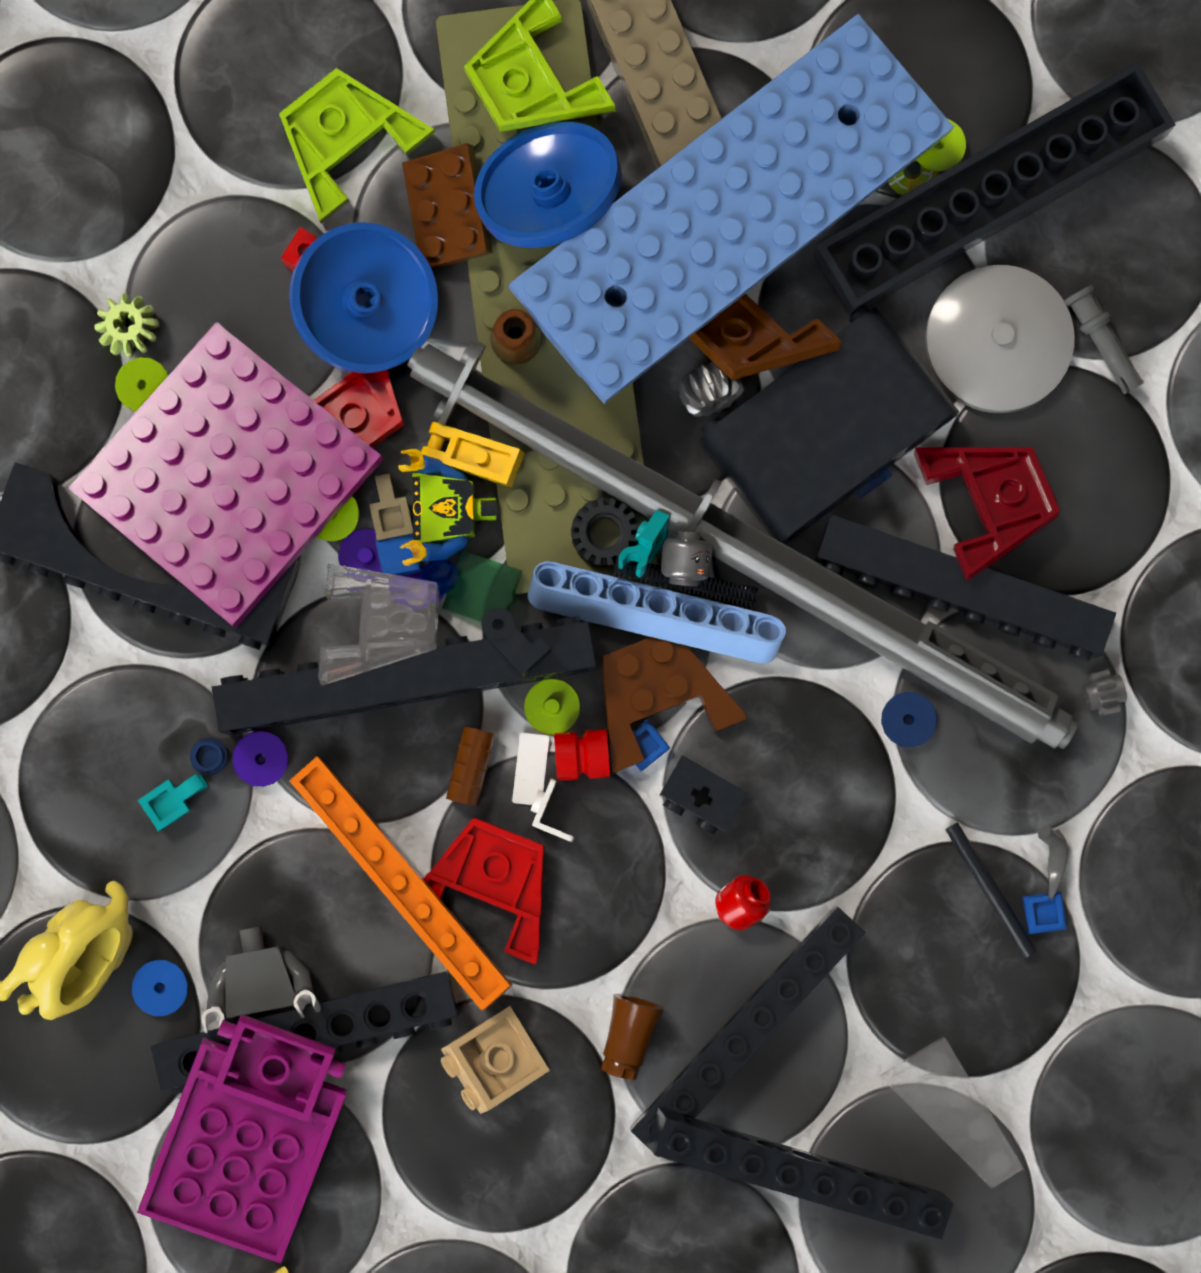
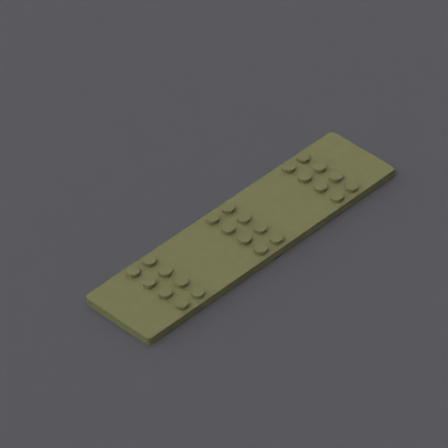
(544, 494)

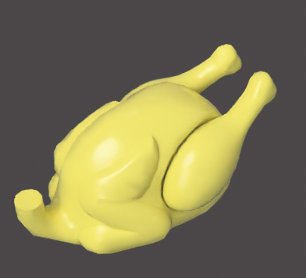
(72, 956)

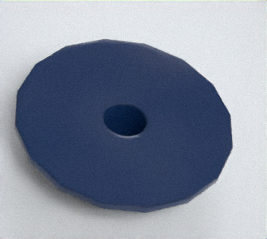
(908, 719)

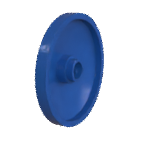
(547, 184)
(363, 297)

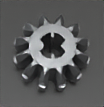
(709, 390)

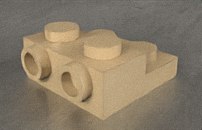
(493, 1061)

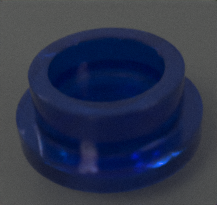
(442, 572)

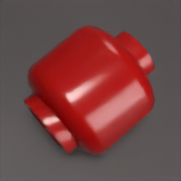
(743, 902)

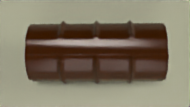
(470, 766)

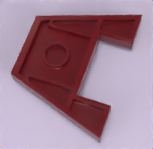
(1005, 490)

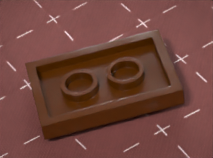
(444, 206)

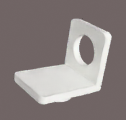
(539, 807)

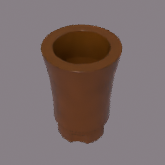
(515, 350)
(629, 1035)

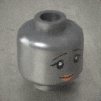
(686, 559)

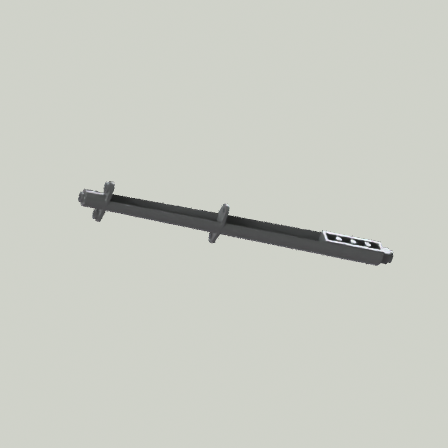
(917, 647)

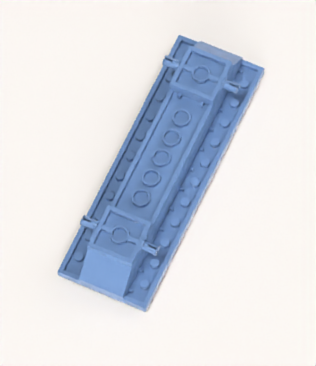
(730, 208)

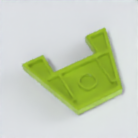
(518, 81)
(336, 121)

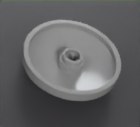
(999, 339)

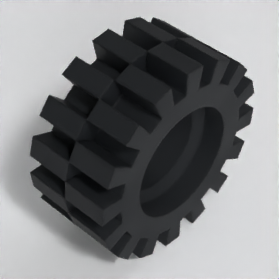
(588, 515)

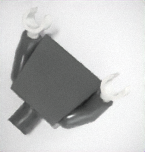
(258, 981)

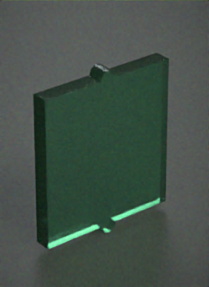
(481, 586)

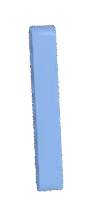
(656, 612)

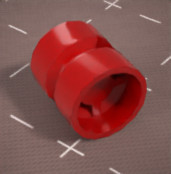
(581, 755)

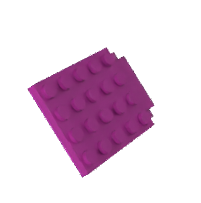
(247, 1138)

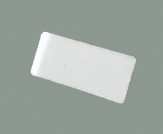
(530, 767)

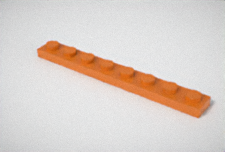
(401, 883)

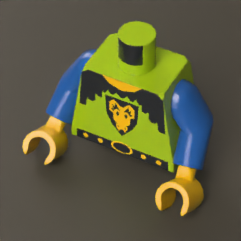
(442, 509)

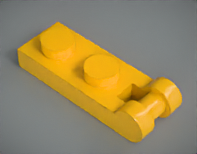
(474, 454)

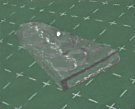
(949, 1103)

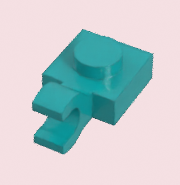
(650, 538)
(168, 802)

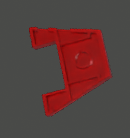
(364, 405)
(500, 871)

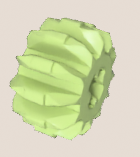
(136, 333)

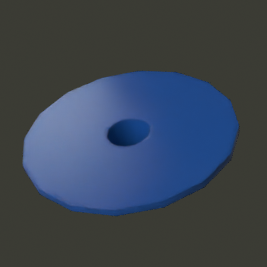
(159, 988)

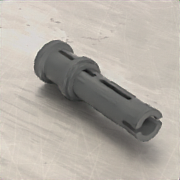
(1096, 324)

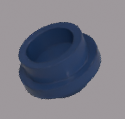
(209, 756)

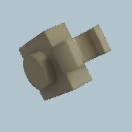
(390, 515)

